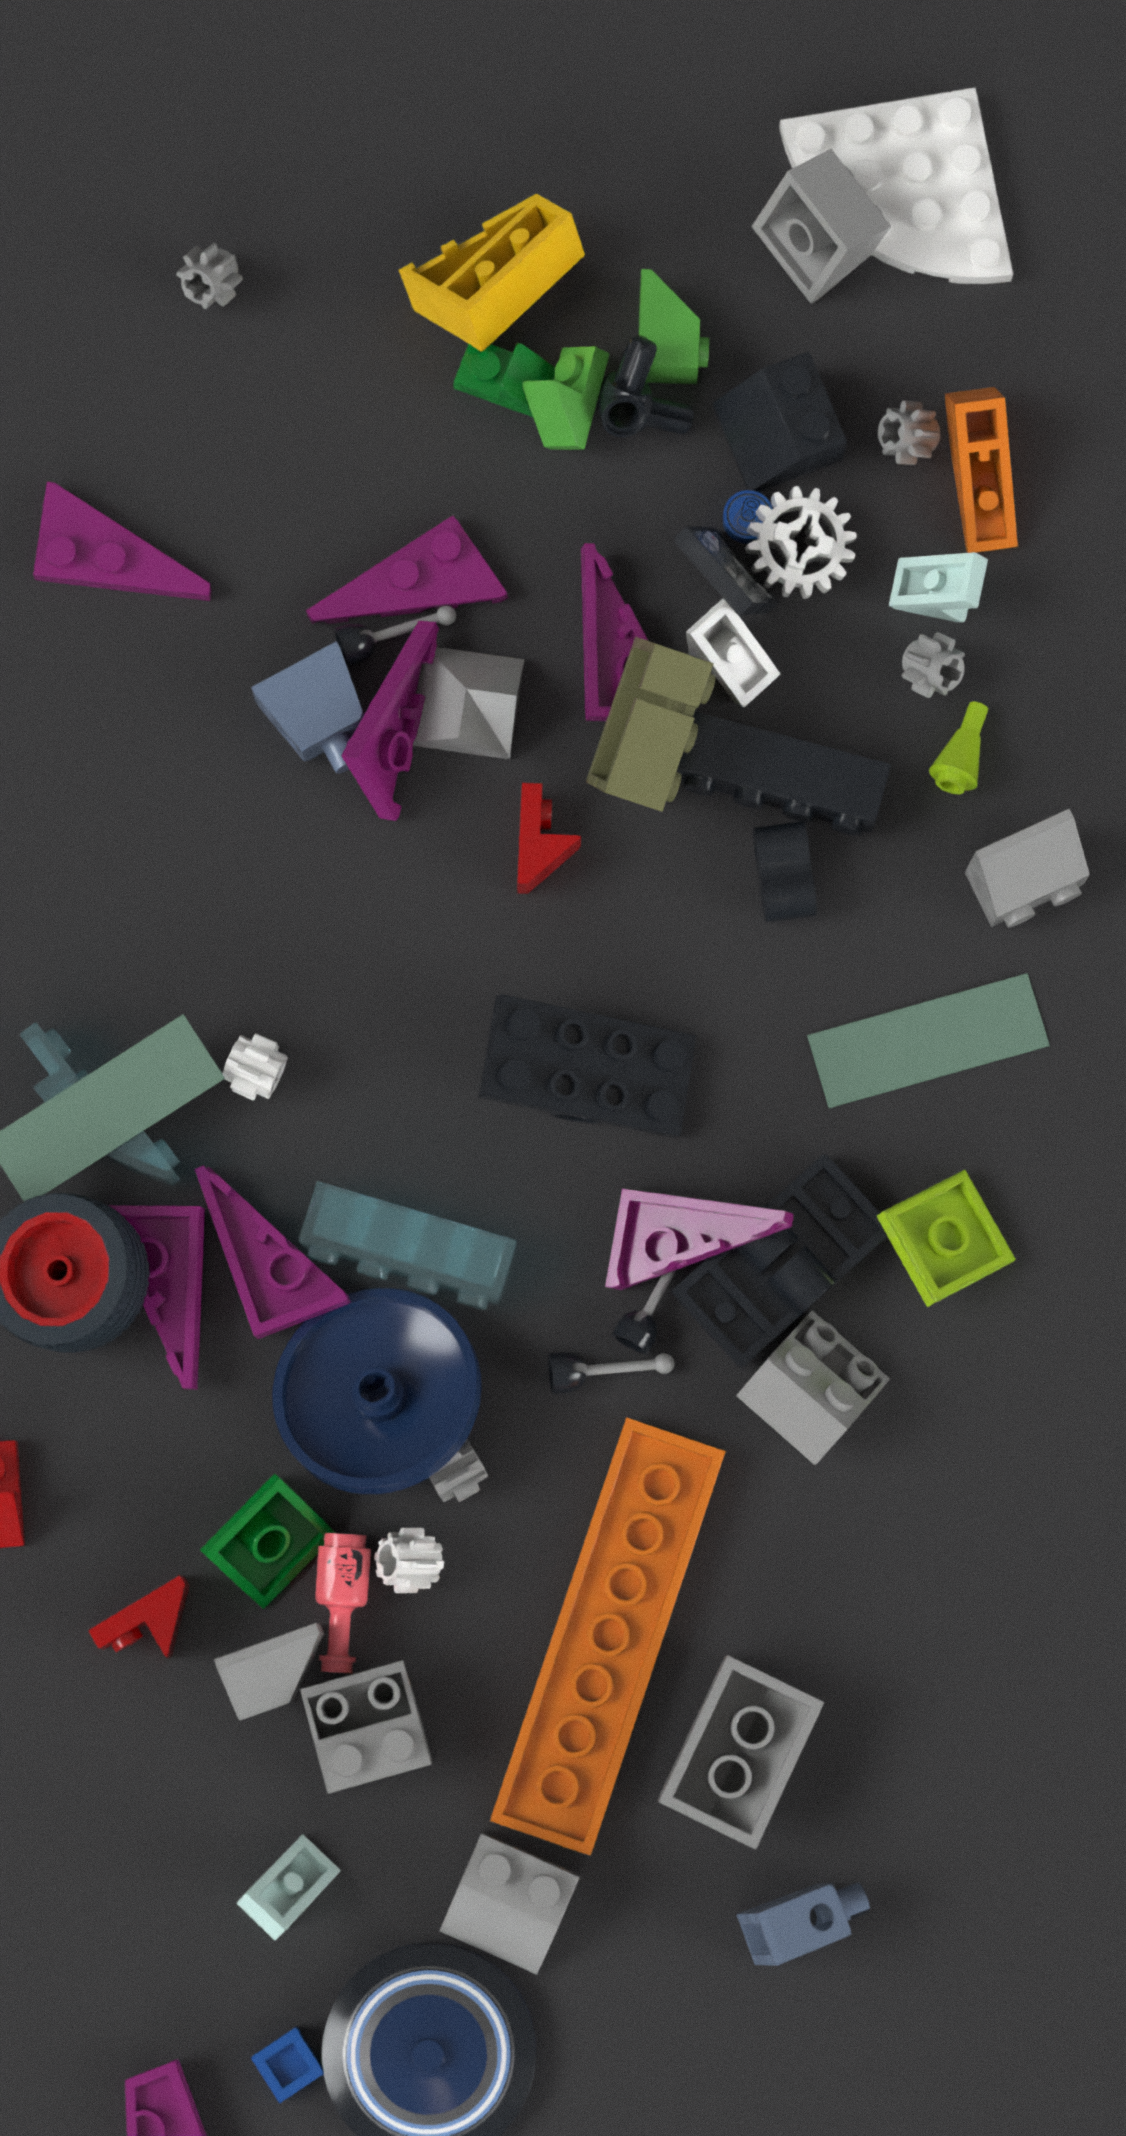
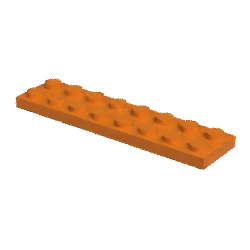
(607, 1636)

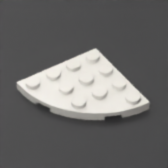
(928, 176)

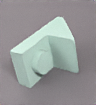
(939, 585)
(288, 1887)

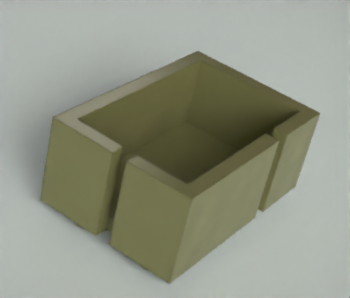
(651, 724)

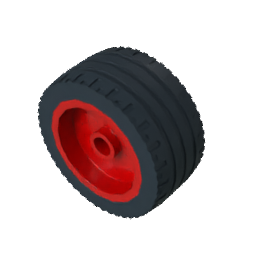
(101, 1265)

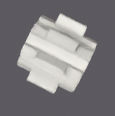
(254, 1066)
(409, 1560)

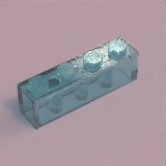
(408, 1244)

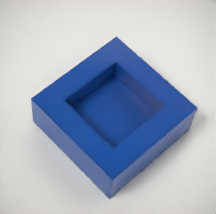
(288, 2064)

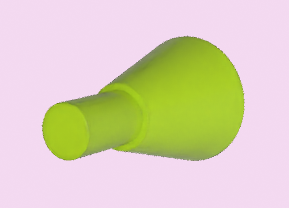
(958, 762)

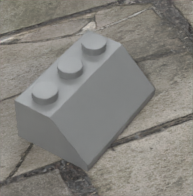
(740, 1751)

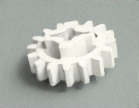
(821, 547)

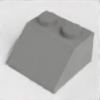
(820, 224)
(1029, 870)
(509, 1903)

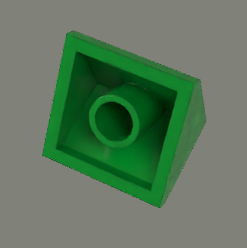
(267, 1541)

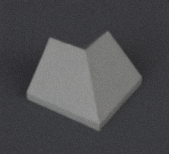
(469, 702)
(269, 1671)

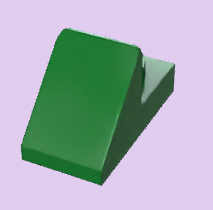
(499, 375)

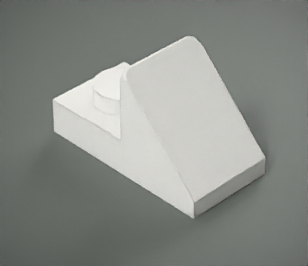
(737, 656)

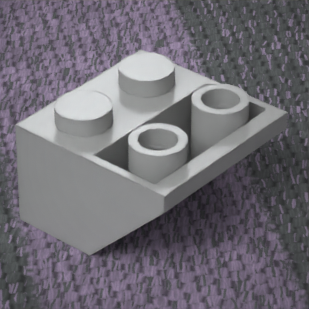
(813, 1387)
(366, 1726)

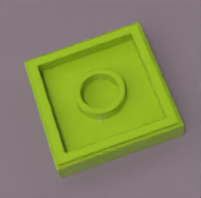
(946, 1238)

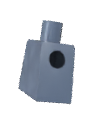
(313, 705)
(783, 1926)

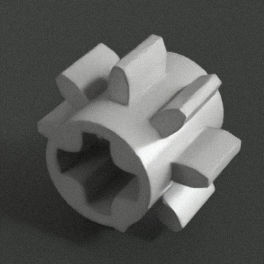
(209, 276)
(909, 432)
(933, 665)

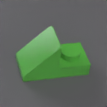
(567, 404)

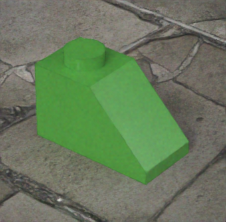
(674, 330)

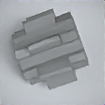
(459, 1475)

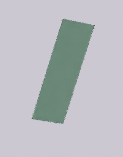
(928, 1040)
(106, 1108)

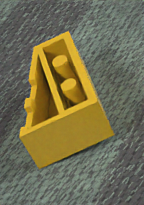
(498, 273)

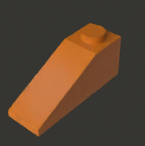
(982, 468)

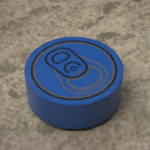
(741, 512)

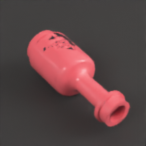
(341, 1587)

